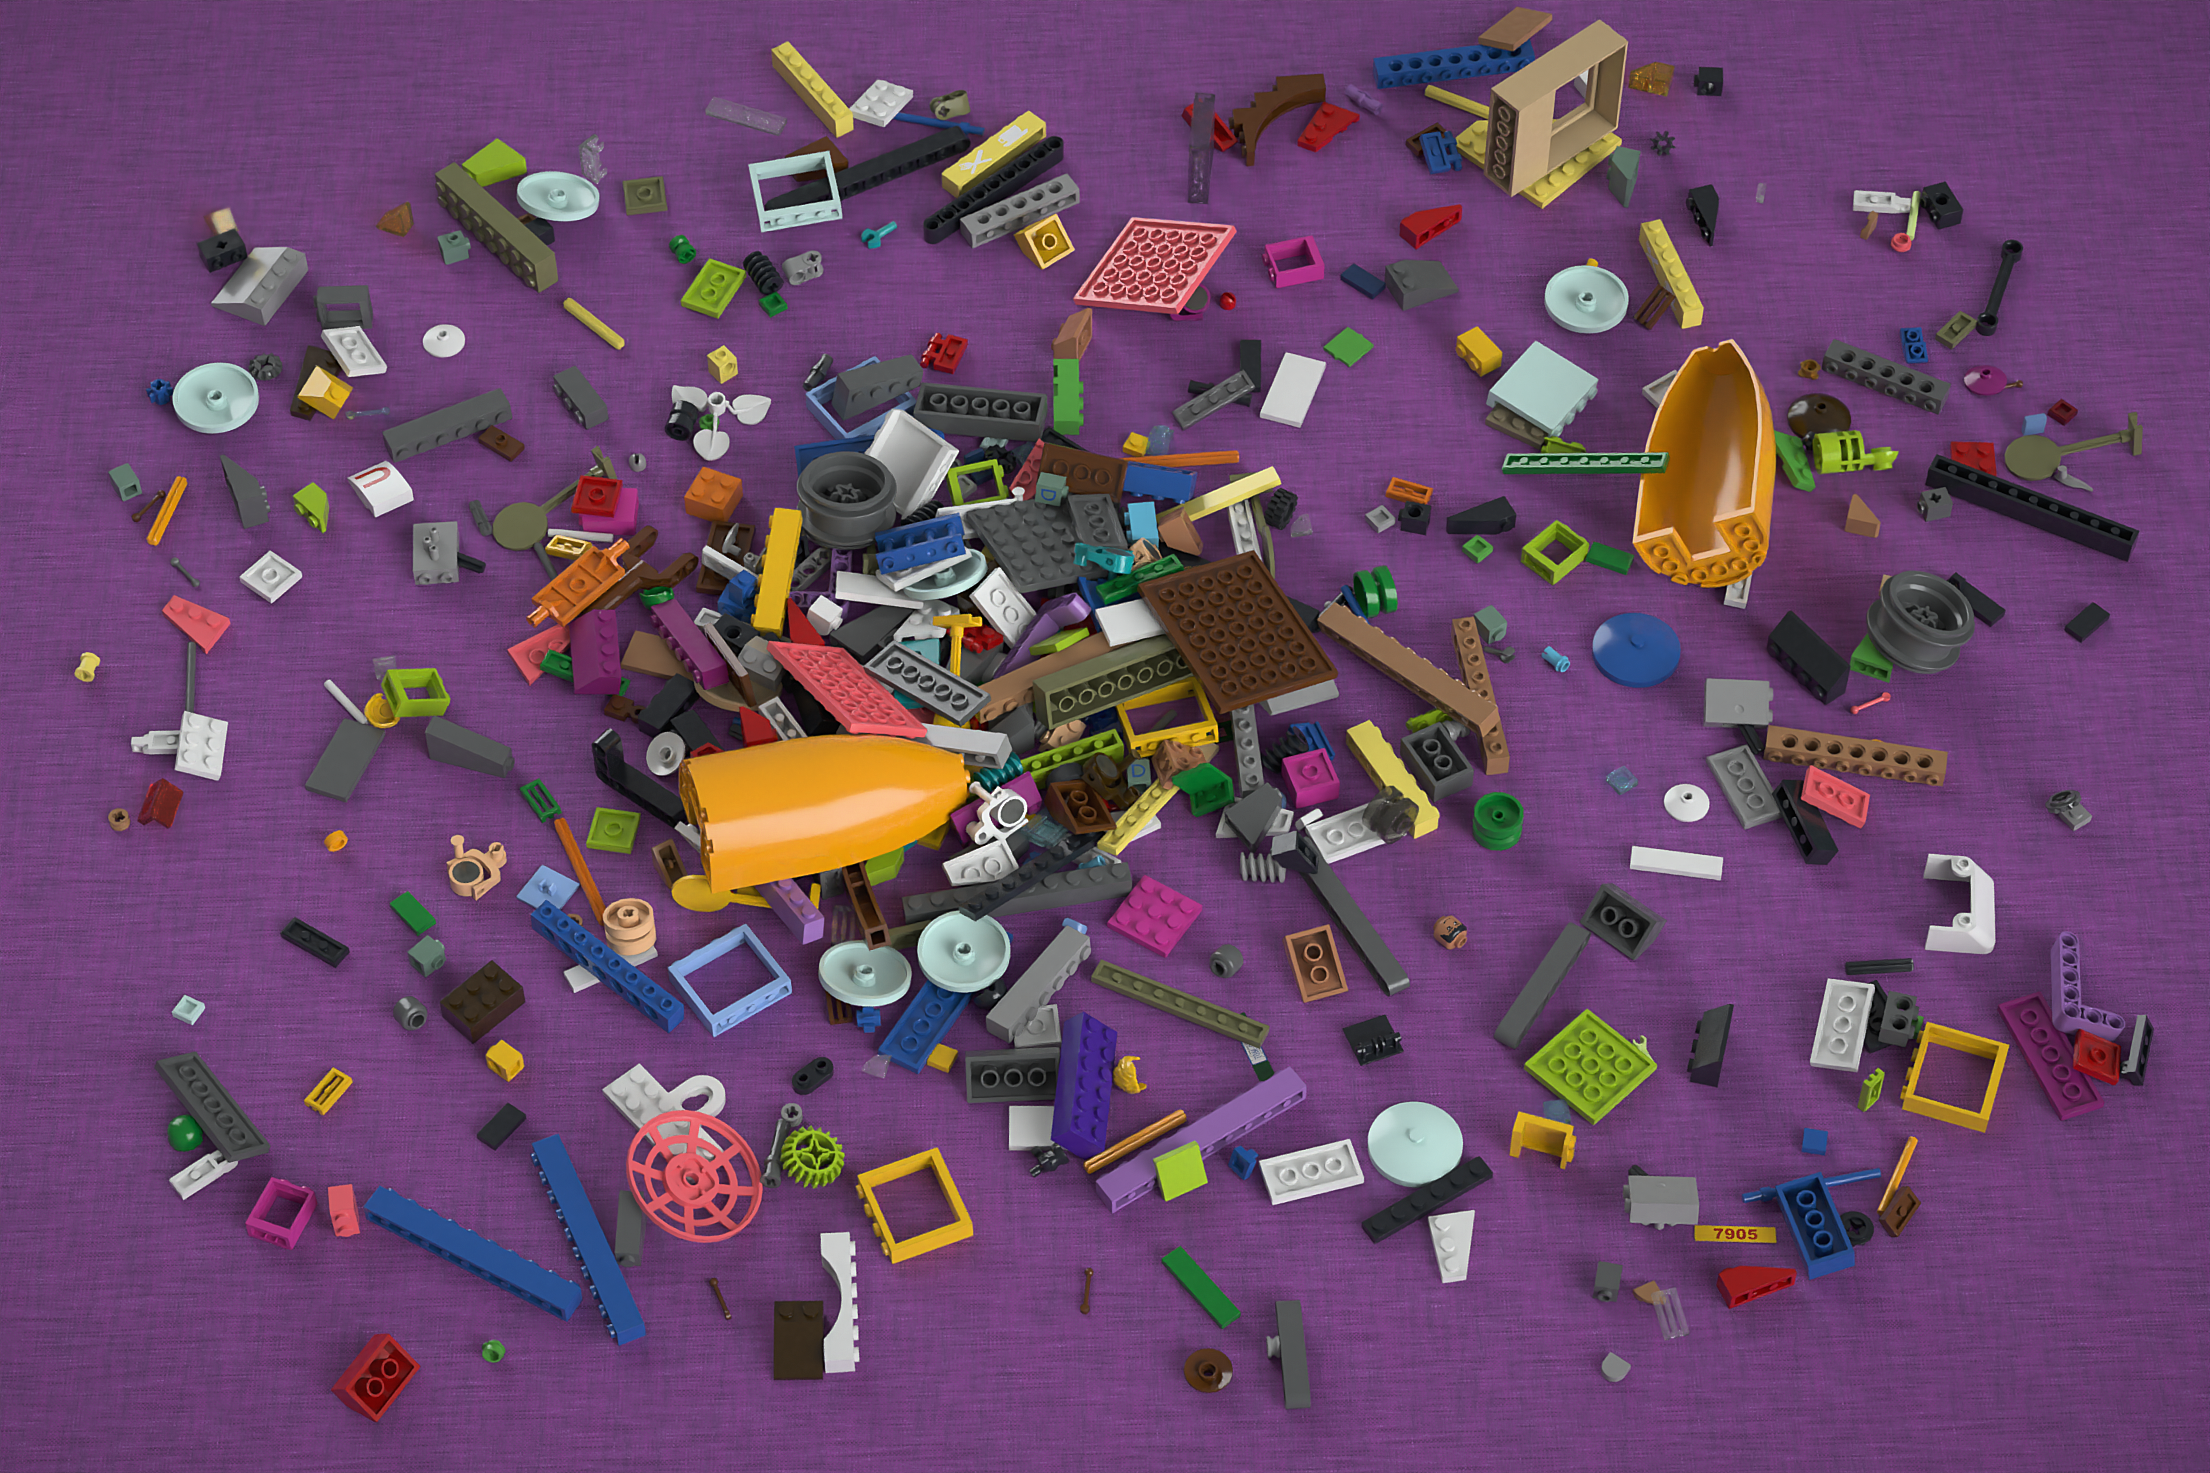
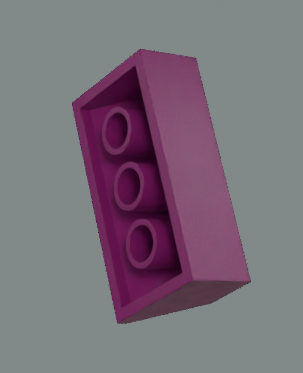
(595, 653)
(1022, 785)

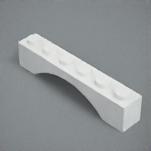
(839, 1343)

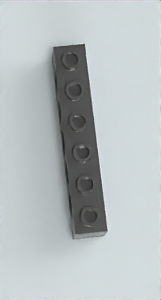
(1886, 376)

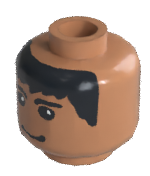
(1450, 932)

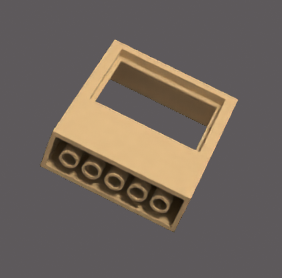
(1520, 129)

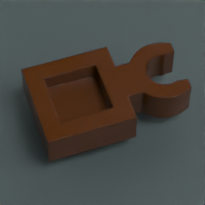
(621, 708)

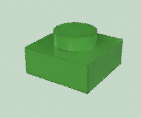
(1477, 548)

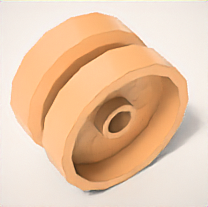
(629, 926)

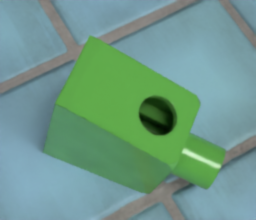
(1870, 661)

